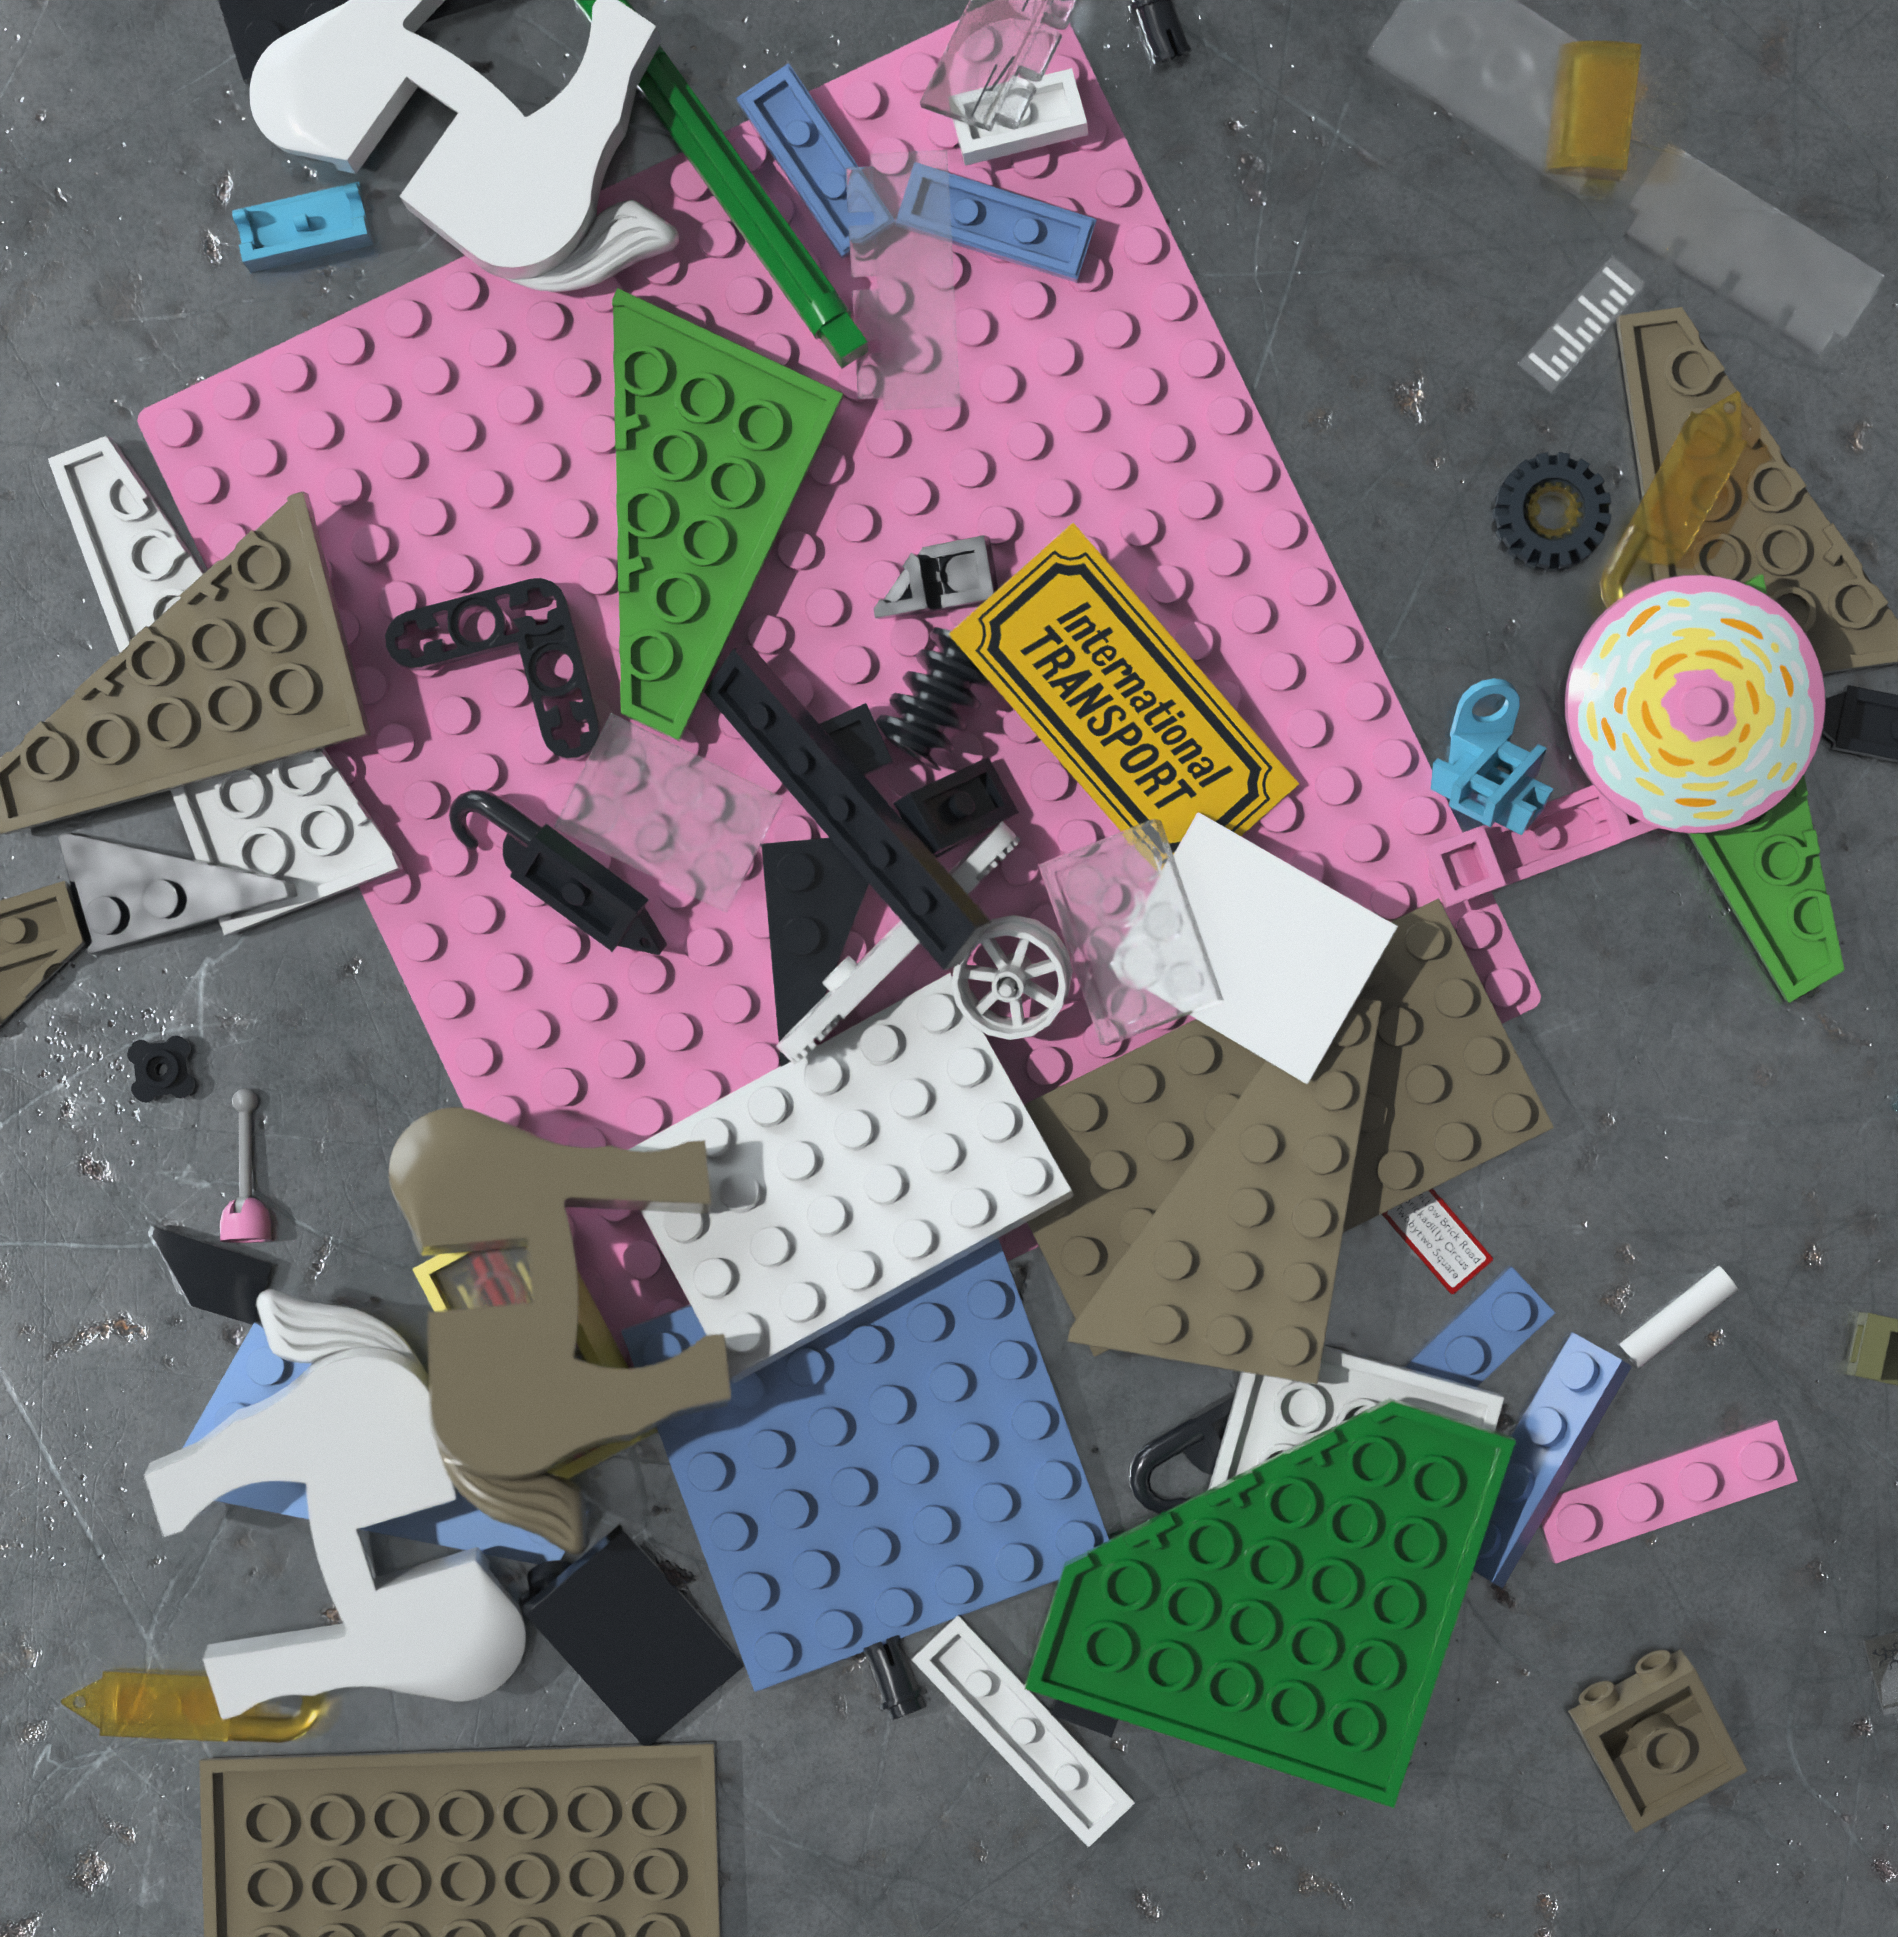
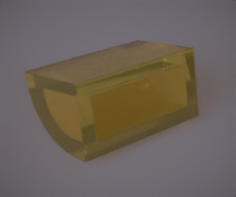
(1593, 109)

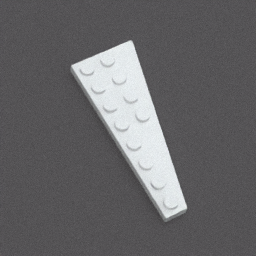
(271, 819)

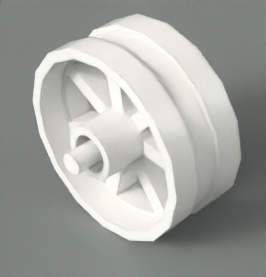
(1012, 979)

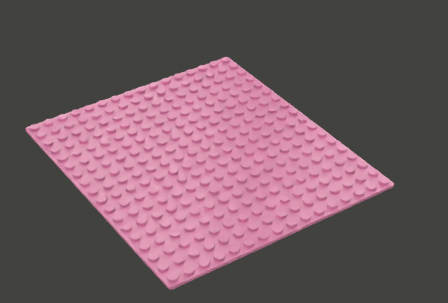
(473, 448)

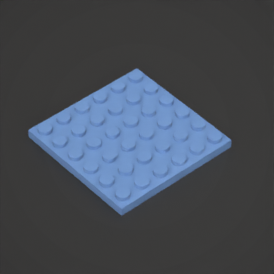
(880, 1472)

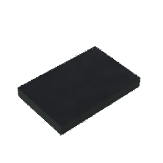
(632, 1636)

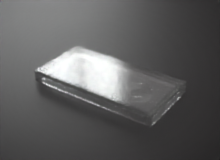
(1485, 66)

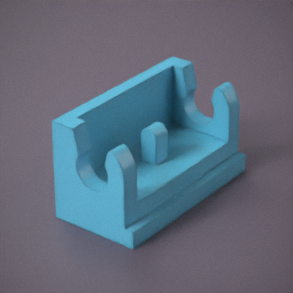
(303, 227)

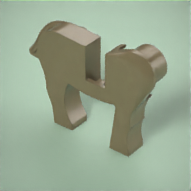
(506, 1376)

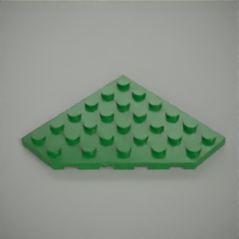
(1290, 1603)

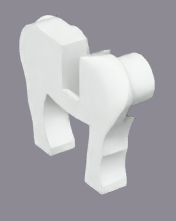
(497, 183)
(367, 1454)

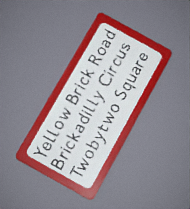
(1439, 1239)

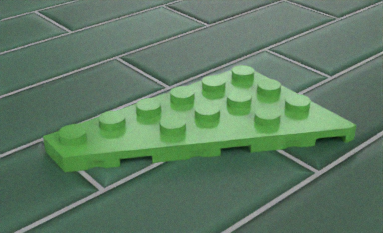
(704, 481)

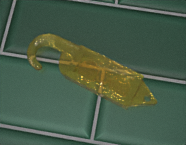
(1678, 495)
(181, 1709)

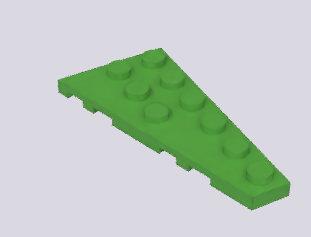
(1778, 888)

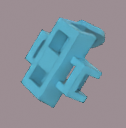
(1475, 753)

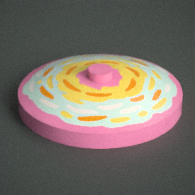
(1695, 703)

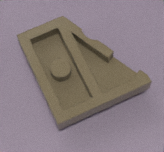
(36, 939)

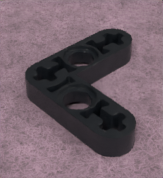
(533, 643)

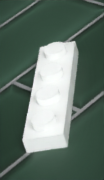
(1023, 1730)

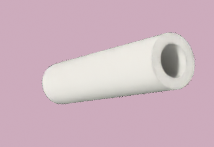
(1678, 1317)

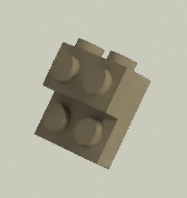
(1656, 1738)

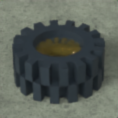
(1585, 516)

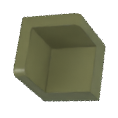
(1875, 1349)

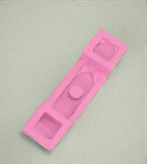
(1498, 857)

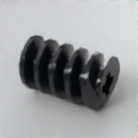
(933, 700)

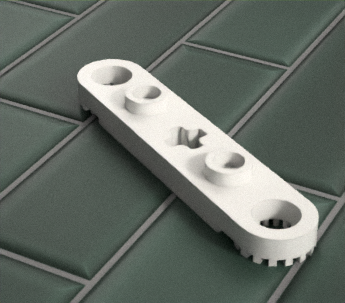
(854, 981)

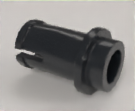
(1161, 29)
(896, 1679)

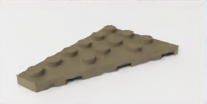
(1763, 512)
(215, 686)
(1253, 1231)

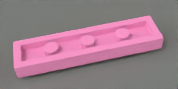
(1667, 1491)

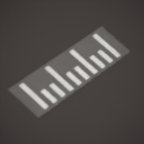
(1581, 323)

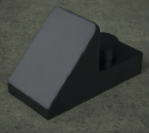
(957, 807)

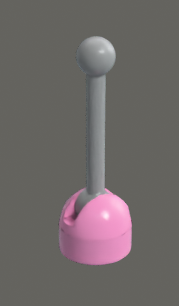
(245, 1217)

